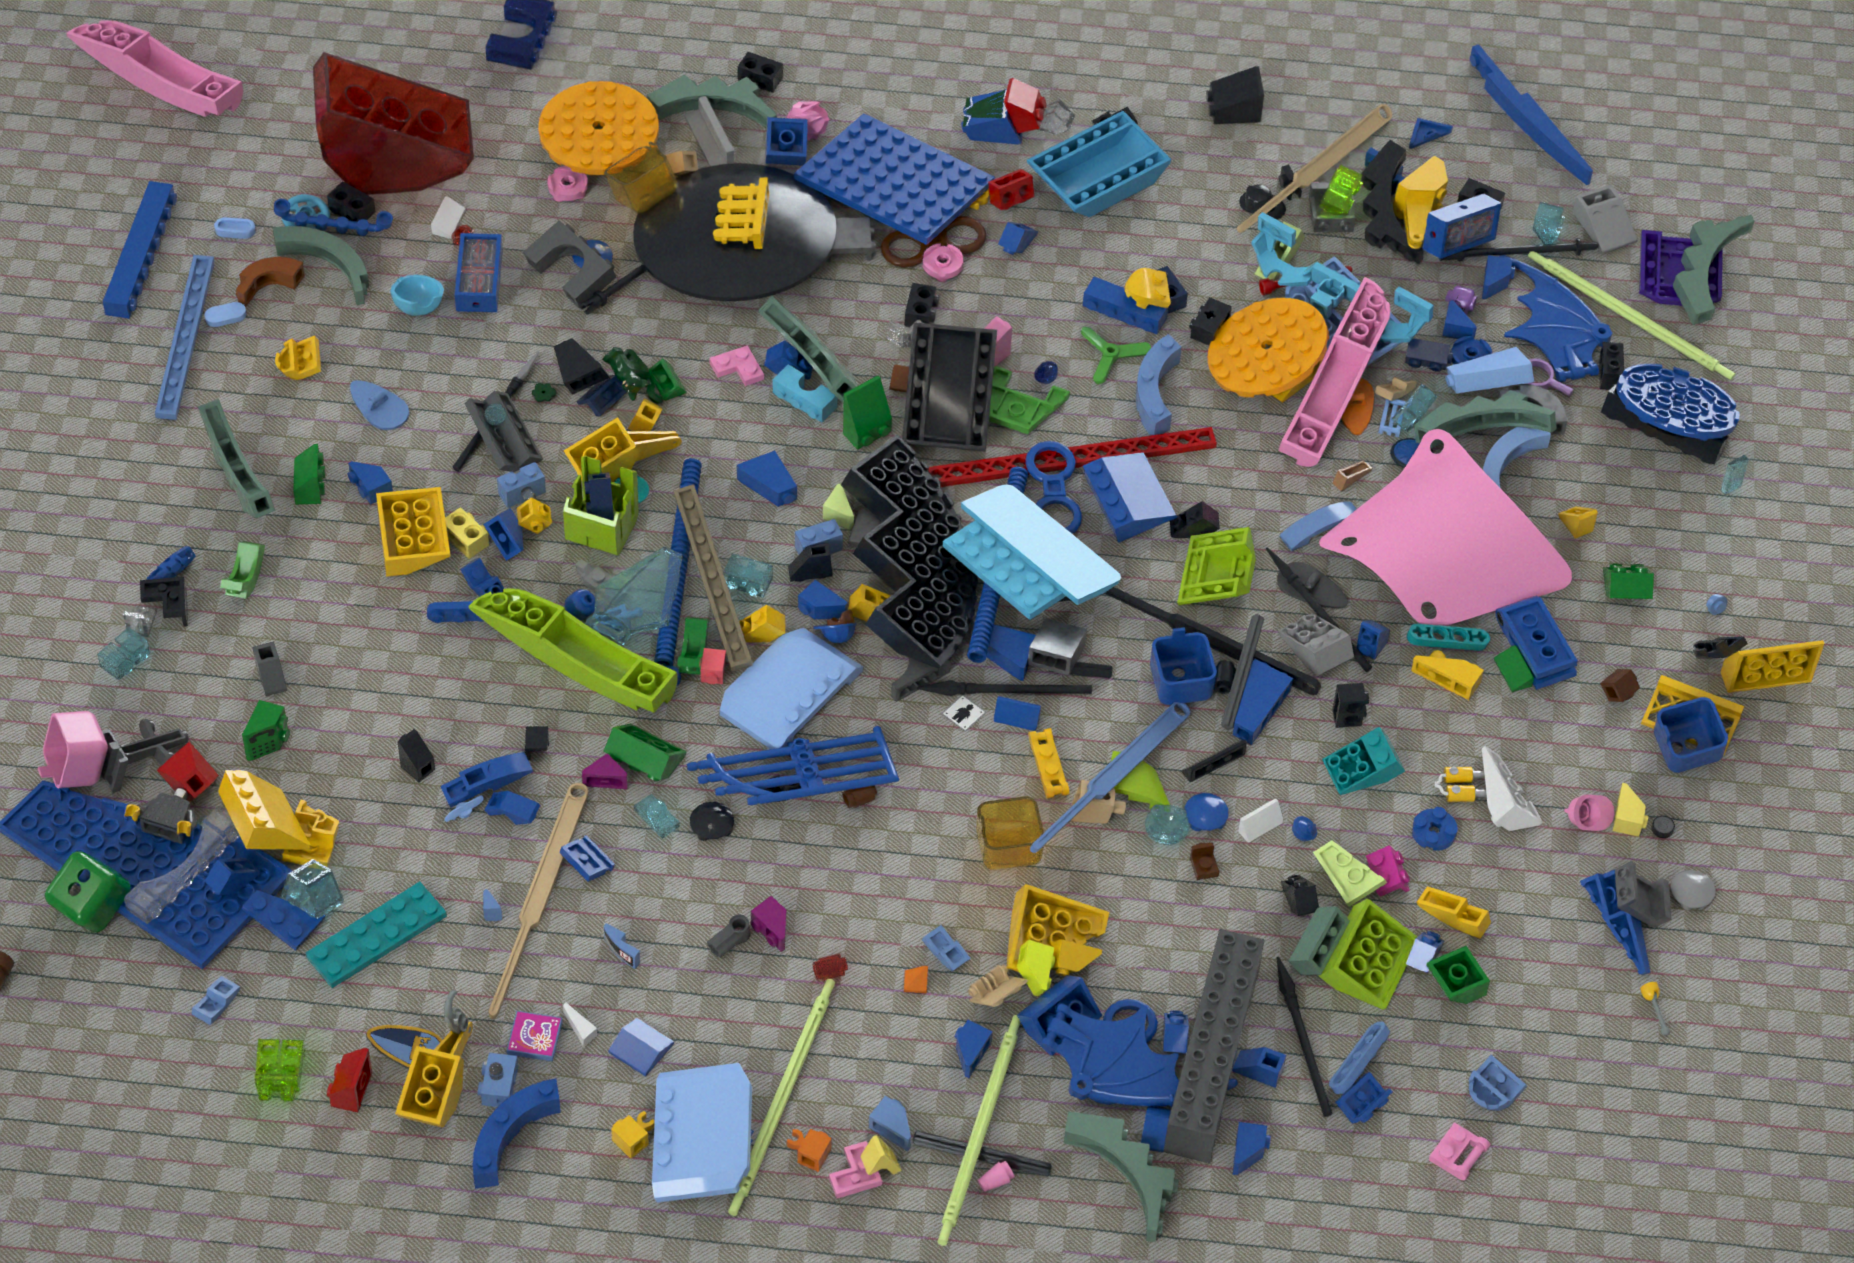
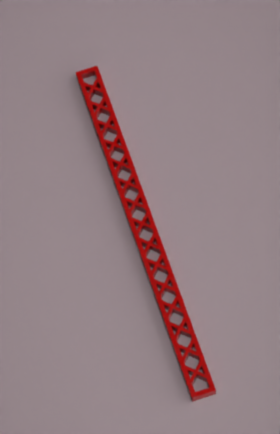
(1088, 450)

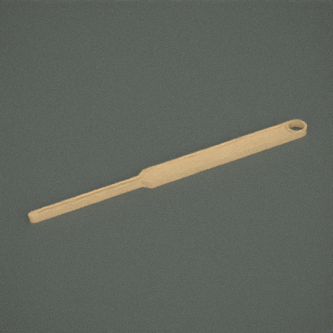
(1325, 159)
(542, 885)

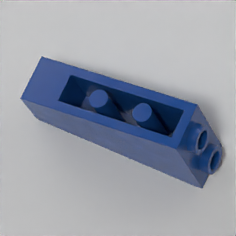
(1261, 698)

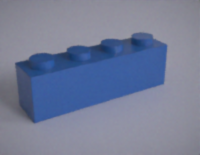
(1113, 302)

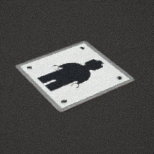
(963, 712)

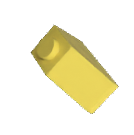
(1629, 812)

